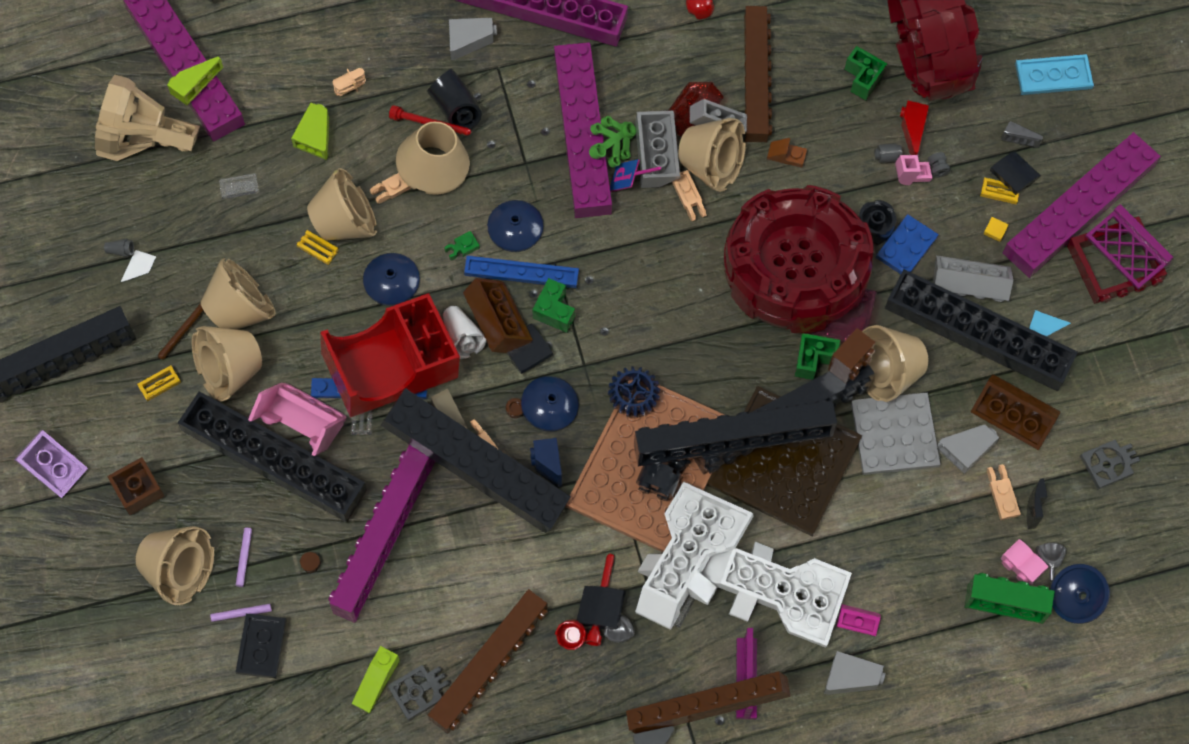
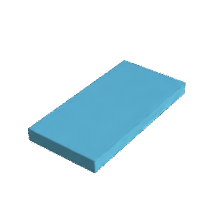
(1054, 74)

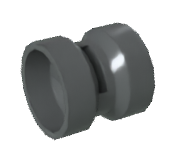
(938, 164)

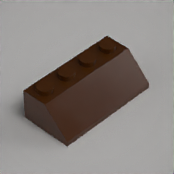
(497, 315)
(1015, 412)

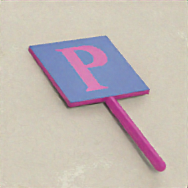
(625, 175)

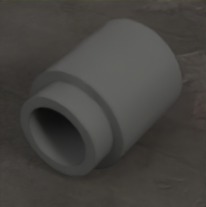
(887, 152)

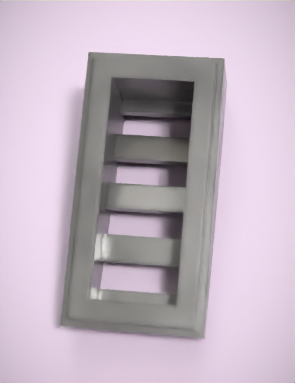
(1017, 134)

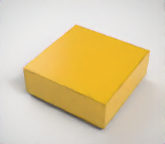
(995, 229)

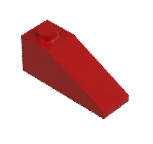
(913, 124)

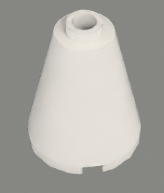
(463, 332)

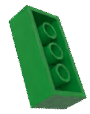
(1009, 598)

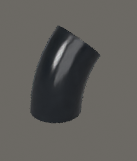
(455, 100)

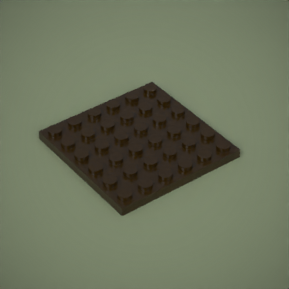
(788, 479)

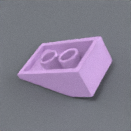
(51, 463)

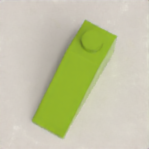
(191, 81)
(375, 679)

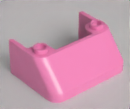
(300, 412)

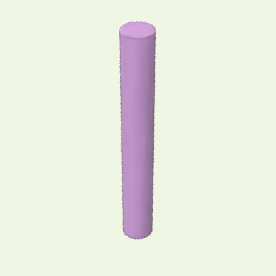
(243, 557)
(240, 612)

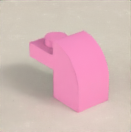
(911, 170)

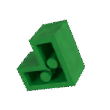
(867, 70)
(550, 308)
(814, 350)

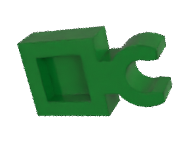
(464, 244)

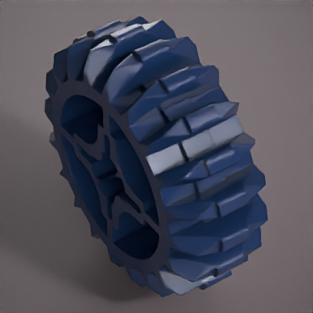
(630, 407)

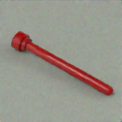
(397, 113)
(593, 637)

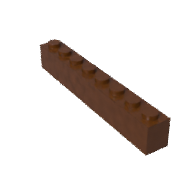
(756, 73)
(488, 661)
(709, 703)

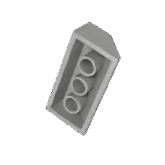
(657, 147)
(973, 278)

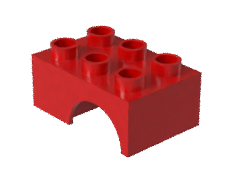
(396, 353)

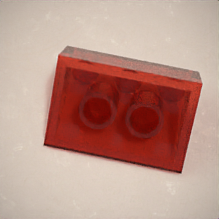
(690, 95)

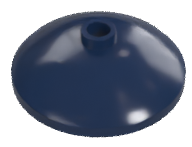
(515, 235)
(395, 288)
(549, 414)
(1069, 587)

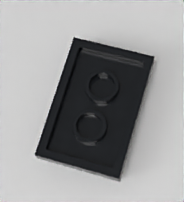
(261, 646)

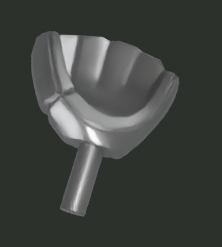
(1052, 555)
(623, 633)

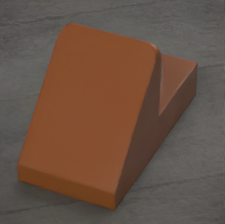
(785, 153)

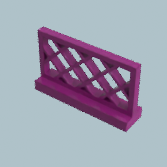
(1138, 233)
(746, 668)

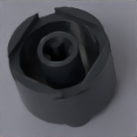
(880, 220)
(658, 480)

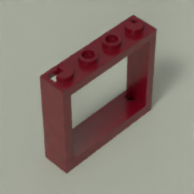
(1121, 290)

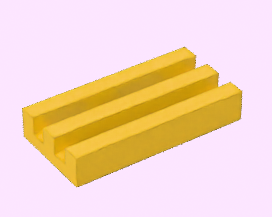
(997, 193)
(304, 239)
(162, 389)

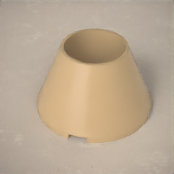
(714, 152)
(433, 172)
(341, 209)
(234, 299)
(225, 359)
(896, 362)
(176, 562)

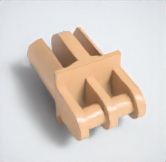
(349, 81)

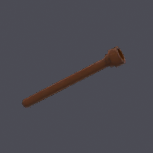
(180, 333)

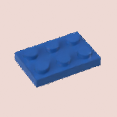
(907, 245)

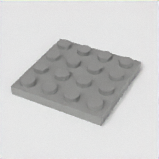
(895, 434)

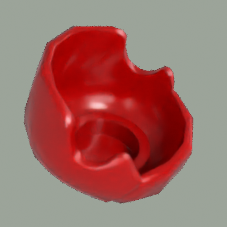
(700, 8)
(570, 634)

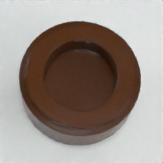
(513, 408)
(310, 562)

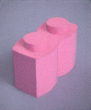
(1023, 562)

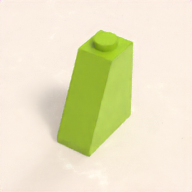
(313, 131)

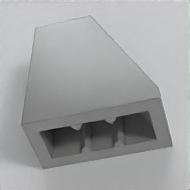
(470, 35)
(968, 446)
(853, 675)

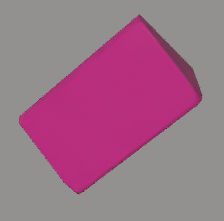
(858, 620)

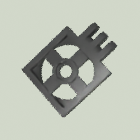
(1123, 457)
(432, 682)

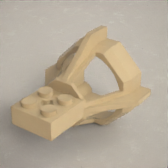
(146, 126)

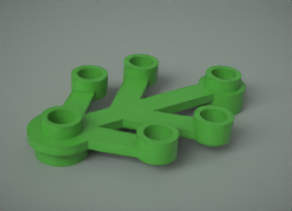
(626, 131)

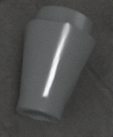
(120, 247)

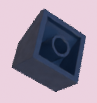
(546, 459)

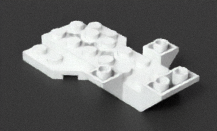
(679, 571)
(757, 579)

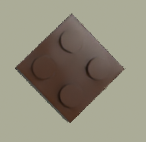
(852, 356)
(135, 486)

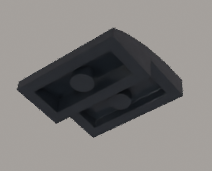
(1014, 172)
(532, 353)
(1035, 503)
(601, 607)

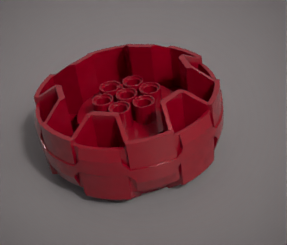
(937, 45)
(792, 221)

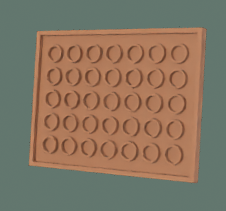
(608, 481)

